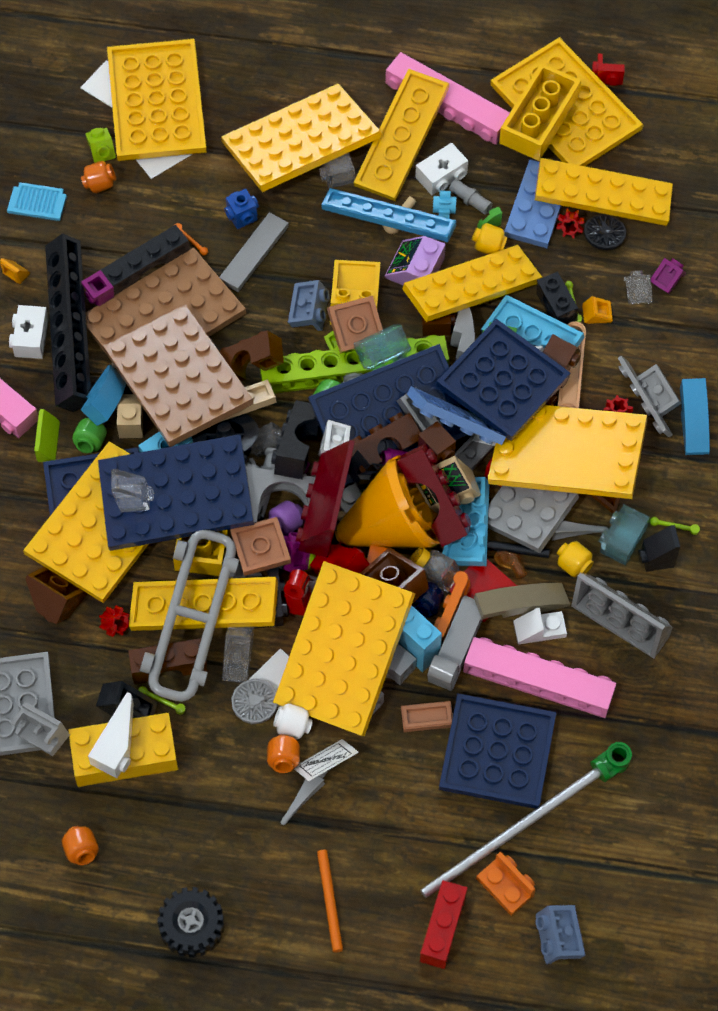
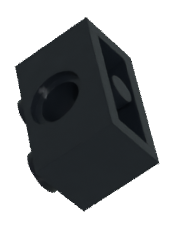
(557, 299)

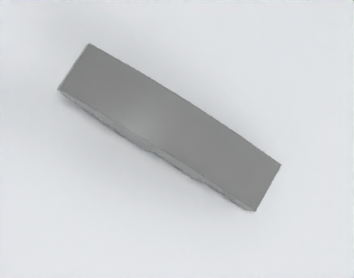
(463, 332)

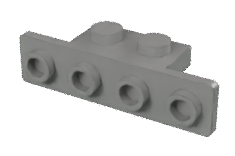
(654, 390)

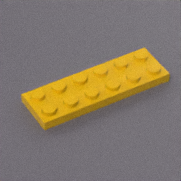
(401, 134)
(603, 191)
(471, 283)
(244, 604)

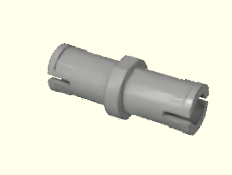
(470, 196)

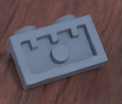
(309, 305)
(559, 933)

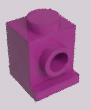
(98, 288)

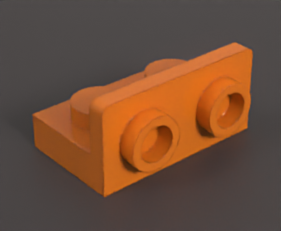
(507, 884)

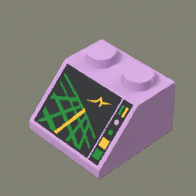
(416, 259)

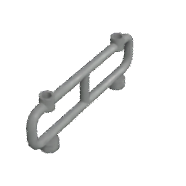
(153, 662)

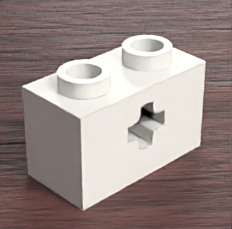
(441, 169)
(29, 332)

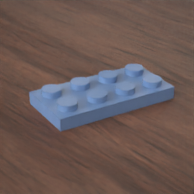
(531, 219)
(451, 415)

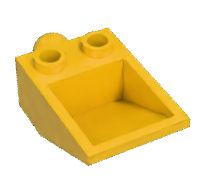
(355, 281)

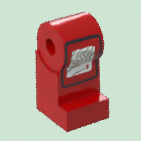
(297, 592)

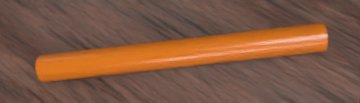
(330, 901)

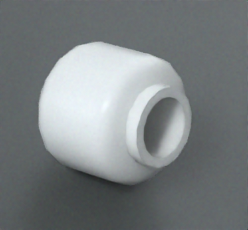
(292, 721)

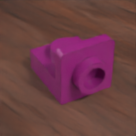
(668, 275)
(299, 559)

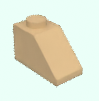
(129, 417)

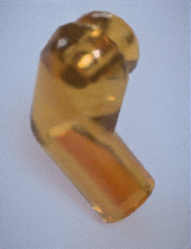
(511, 561)

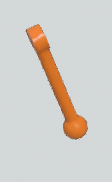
(202, 250)

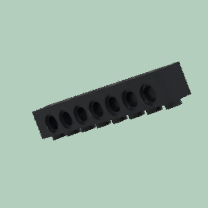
(67, 323)

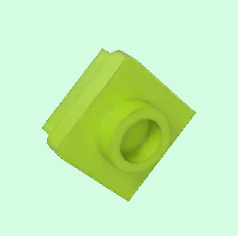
(100, 144)

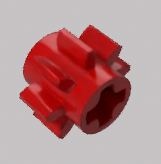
(573, 228)
(618, 405)
(114, 621)

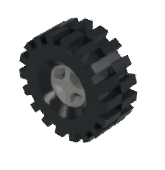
(187, 910)

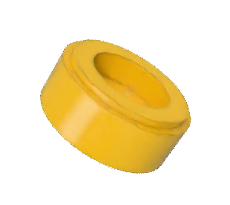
(420, 556)

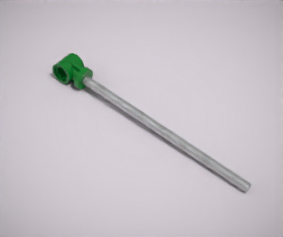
(603, 767)

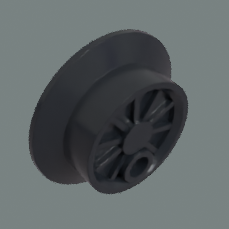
(237, 425)

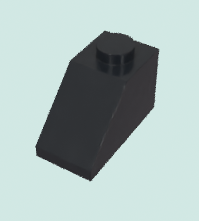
(660, 550)
(114, 692)

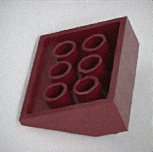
(324, 500)

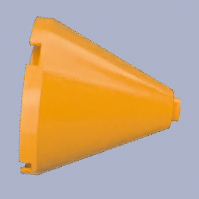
(388, 514)

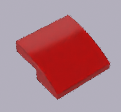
(485, 579)

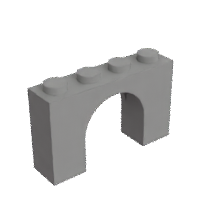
(264, 482)

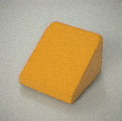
(14, 270)
(597, 311)

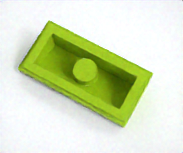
(46, 436)

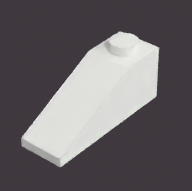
(113, 747)

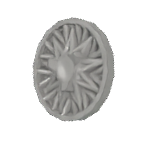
(254, 701)

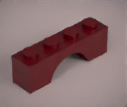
(421, 467)

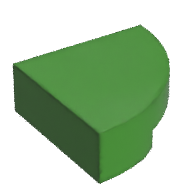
(494, 218)

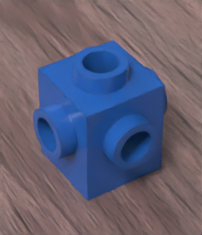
(241, 208)

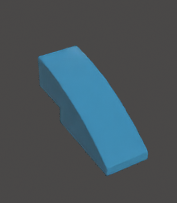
(104, 396)
(695, 416)

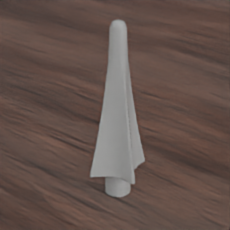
(570, 529)
(306, 791)

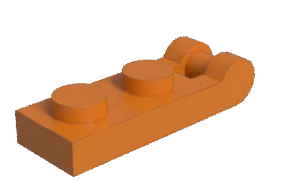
(452, 602)

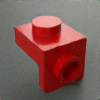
(608, 73)

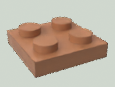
(354, 322)
(260, 546)

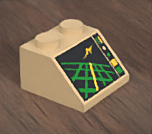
(460, 480)

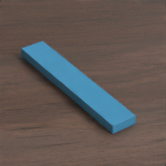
(389, 215)

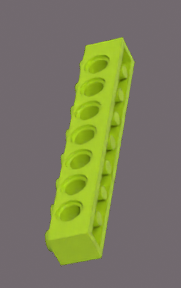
(317, 360)

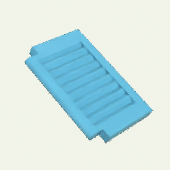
(37, 201)

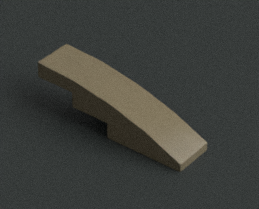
(521, 599)

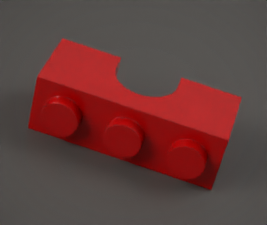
(443, 924)

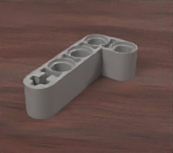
(452, 655)

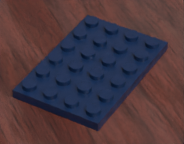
(373, 397)
(193, 491)

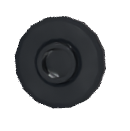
(604, 232)

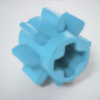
(444, 204)

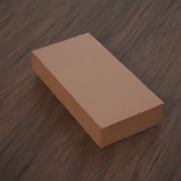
(426, 716)

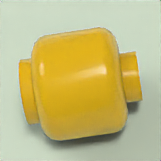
(489, 239)
(574, 558)

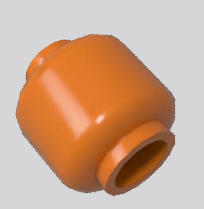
(98, 176)
(283, 753)
(80, 845)

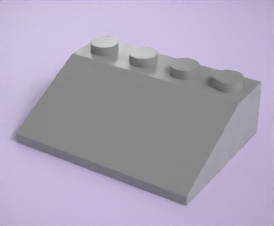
(620, 615)

